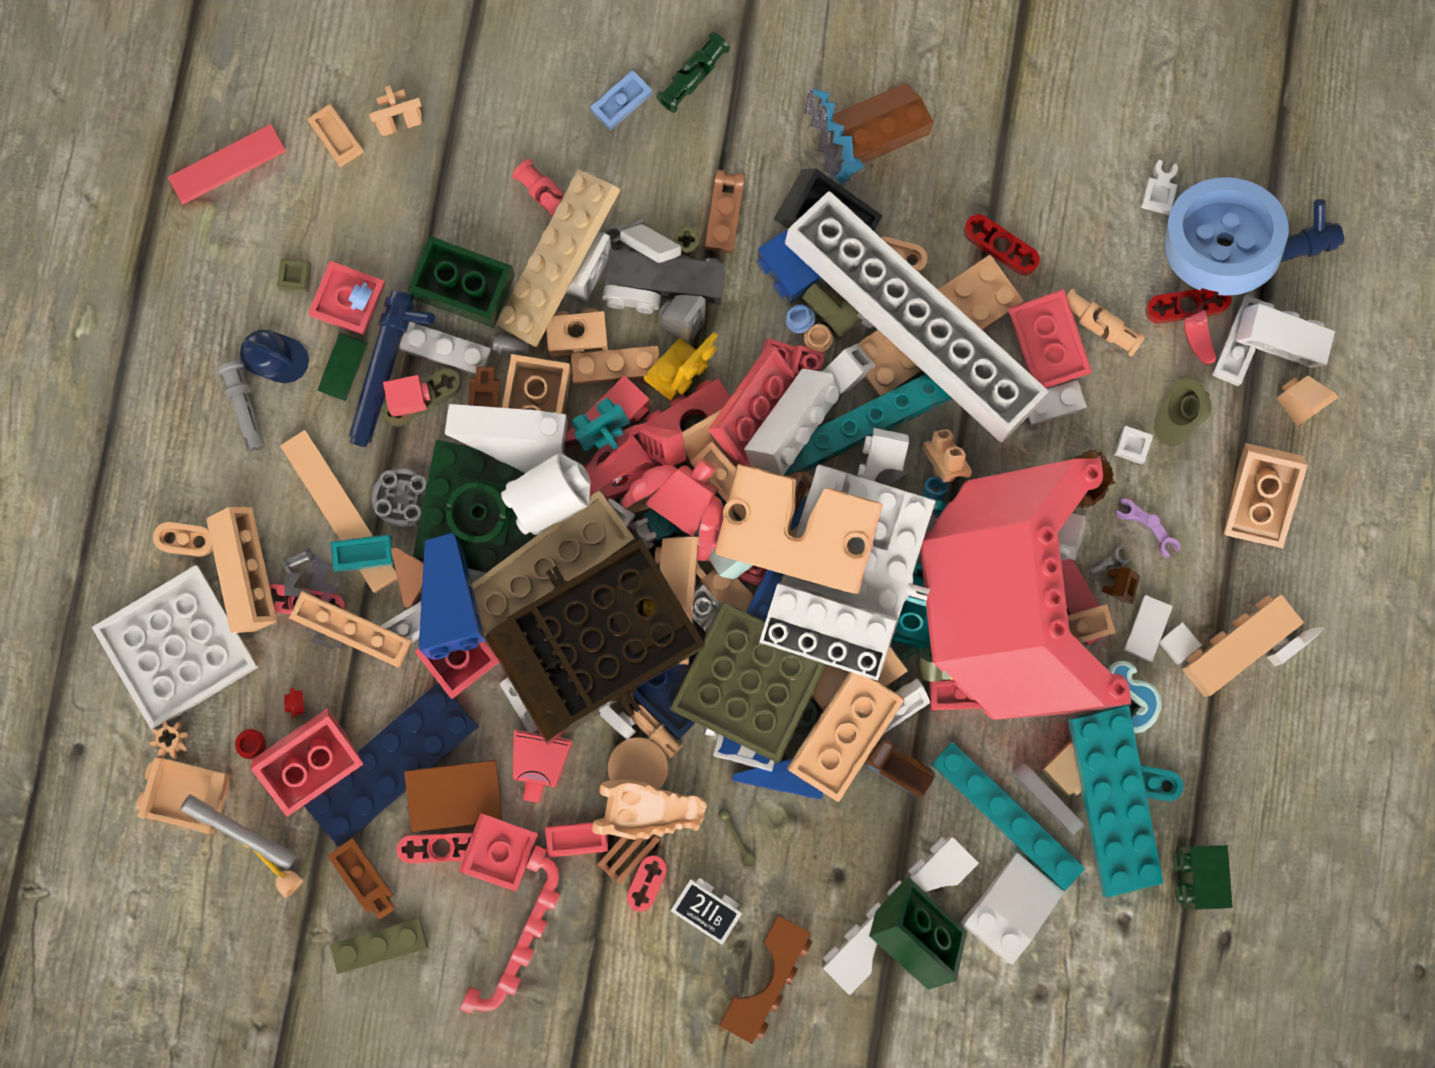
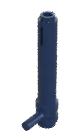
(1316, 238)
(393, 324)

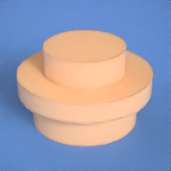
(818, 338)

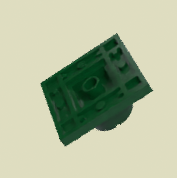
(456, 486)

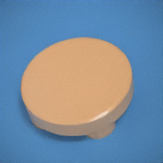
(640, 761)

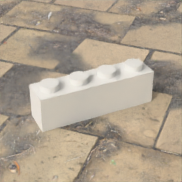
(792, 421)

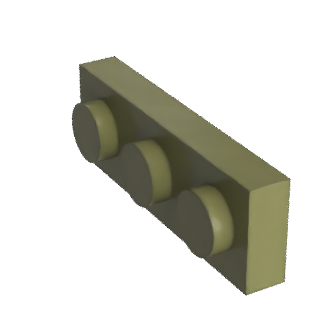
(378, 946)

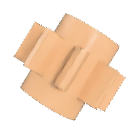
(177, 743)

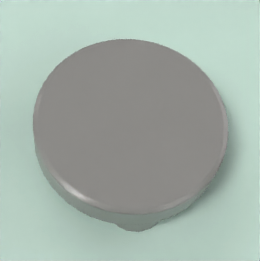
(399, 497)

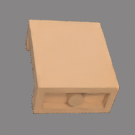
(171, 784)

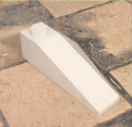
(507, 434)

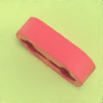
(639, 880)

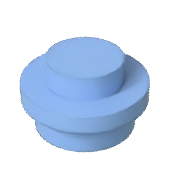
(360, 296)
(800, 319)

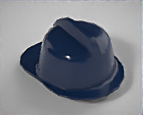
(274, 356)

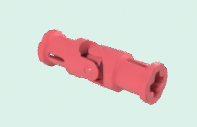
(538, 185)

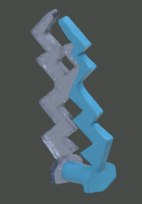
(826, 125)

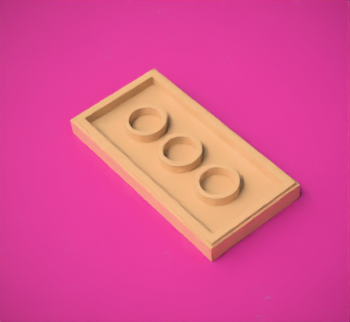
(845, 734)

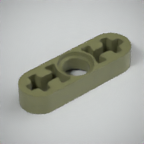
(445, 394)

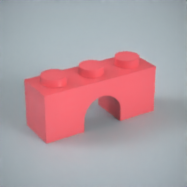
(706, 401)

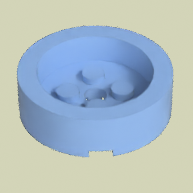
(1233, 212)

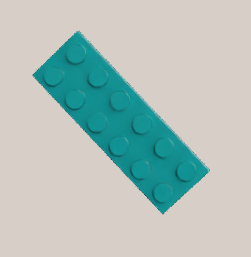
(1115, 800)

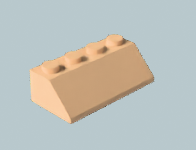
(679, 567)

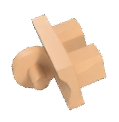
(383, 117)
(946, 457)

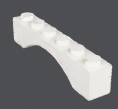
(854, 959)

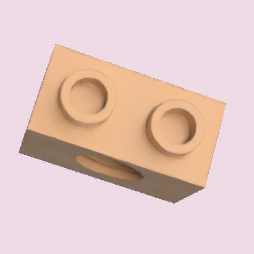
(563, 345)

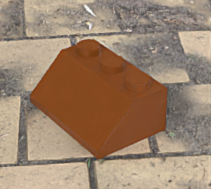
(885, 122)

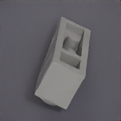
(683, 316)

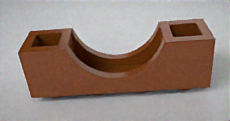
(747, 1015)

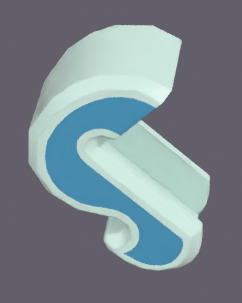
(1143, 697)

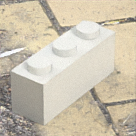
(1285, 335)

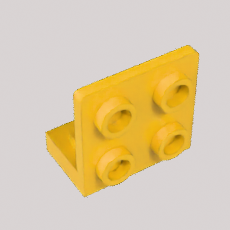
(679, 365)

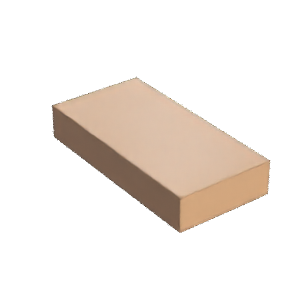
(335, 135)

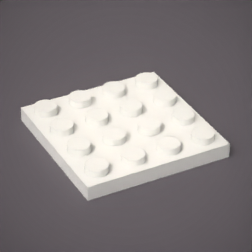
(174, 647)

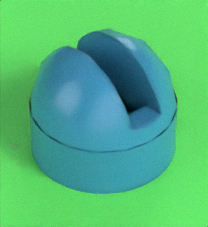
(935, 482)

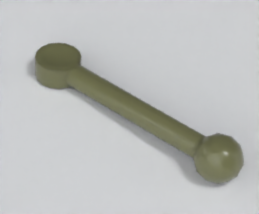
(748, 859)

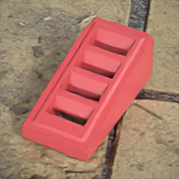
(662, 444)

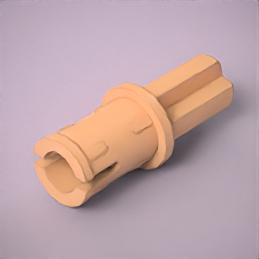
(656, 731)

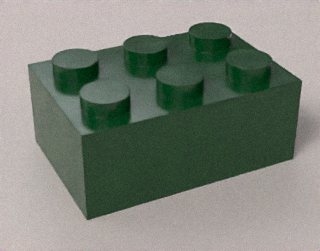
(461, 281)

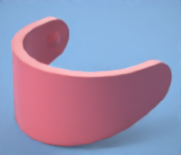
(1199, 338)

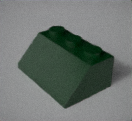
(919, 935)

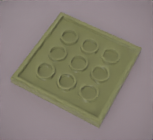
(747, 686)

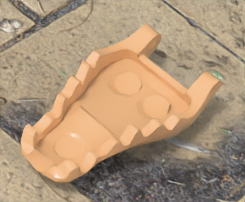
(643, 810)

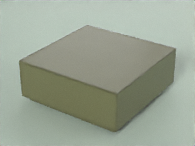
(294, 275)

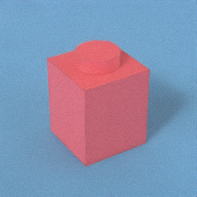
(406, 395)

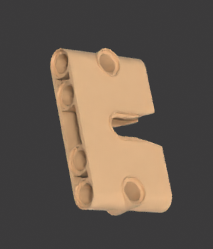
(766, 534)

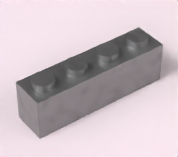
(666, 278)

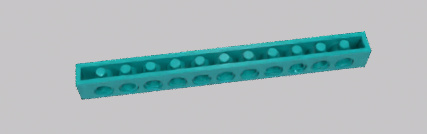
(844, 434)

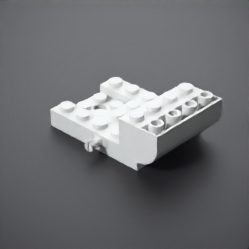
(845, 626)

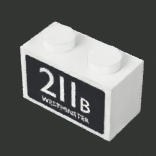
(707, 911)

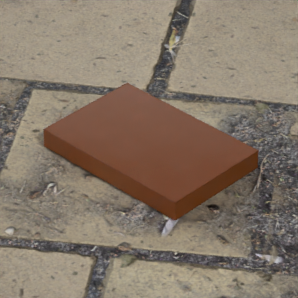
(452, 795)

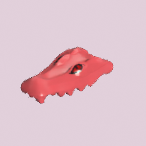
(616, 469)

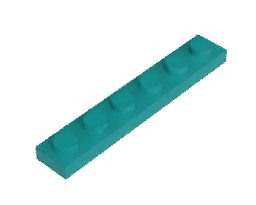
(1008, 816)

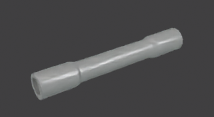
(208, 815)

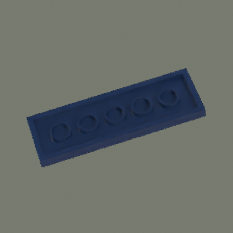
(411, 742)

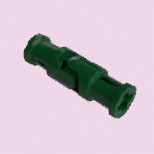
(690, 74)

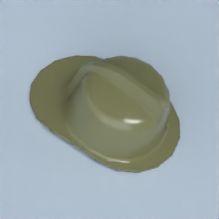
(1182, 411)

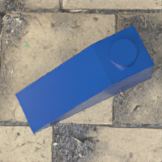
(779, 779)

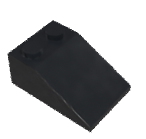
(810, 188)

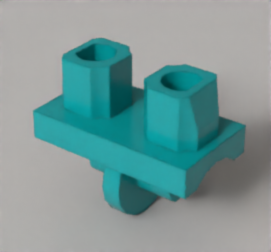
(602, 429)

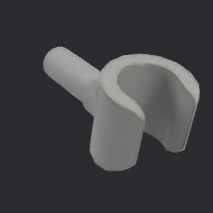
(613, 228)
(1112, 560)

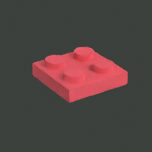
(332, 297)
(498, 852)

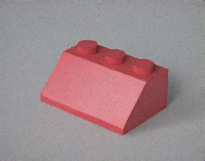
(306, 762)

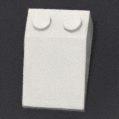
(1013, 909)

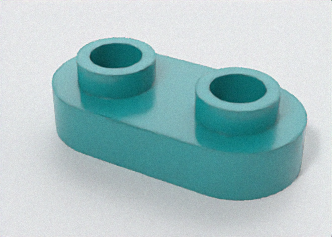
(1153, 779)

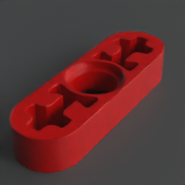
(979, 241)
(1166, 301)

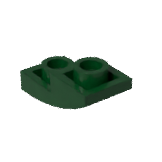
(342, 366)

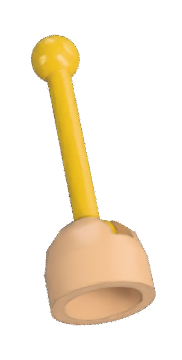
(286, 881)

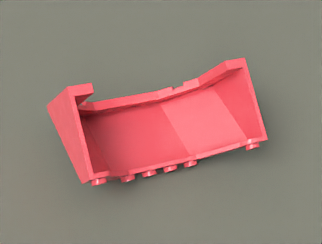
(1002, 598)

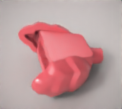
(683, 499)

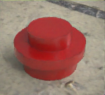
(294, 702)
(250, 743)

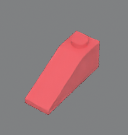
(629, 397)

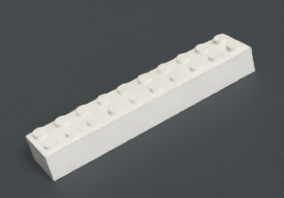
(915, 316)

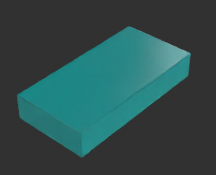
(362, 553)

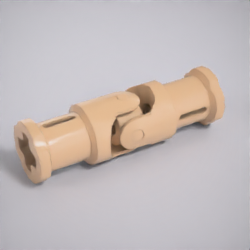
(1106, 325)

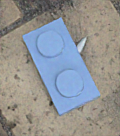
(621, 100)

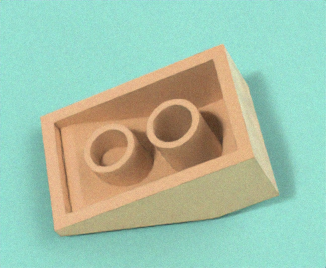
(1264, 495)

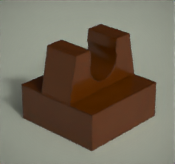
(1125, 584)

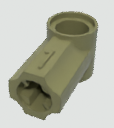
(835, 314)

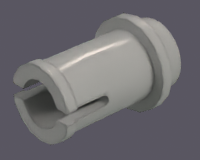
(510, 345)

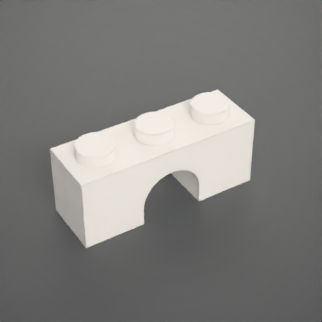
(884, 452)

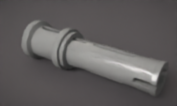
(238, 393)

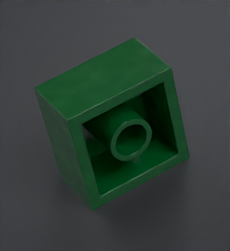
(1203, 877)

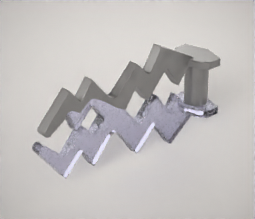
(321, 570)

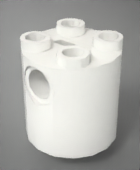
(548, 493)

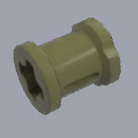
(693, 236)

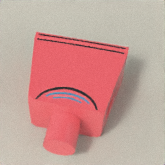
(538, 763)

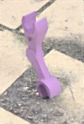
(1151, 522)

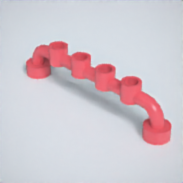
(522, 953)

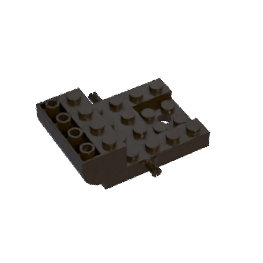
(590, 643)

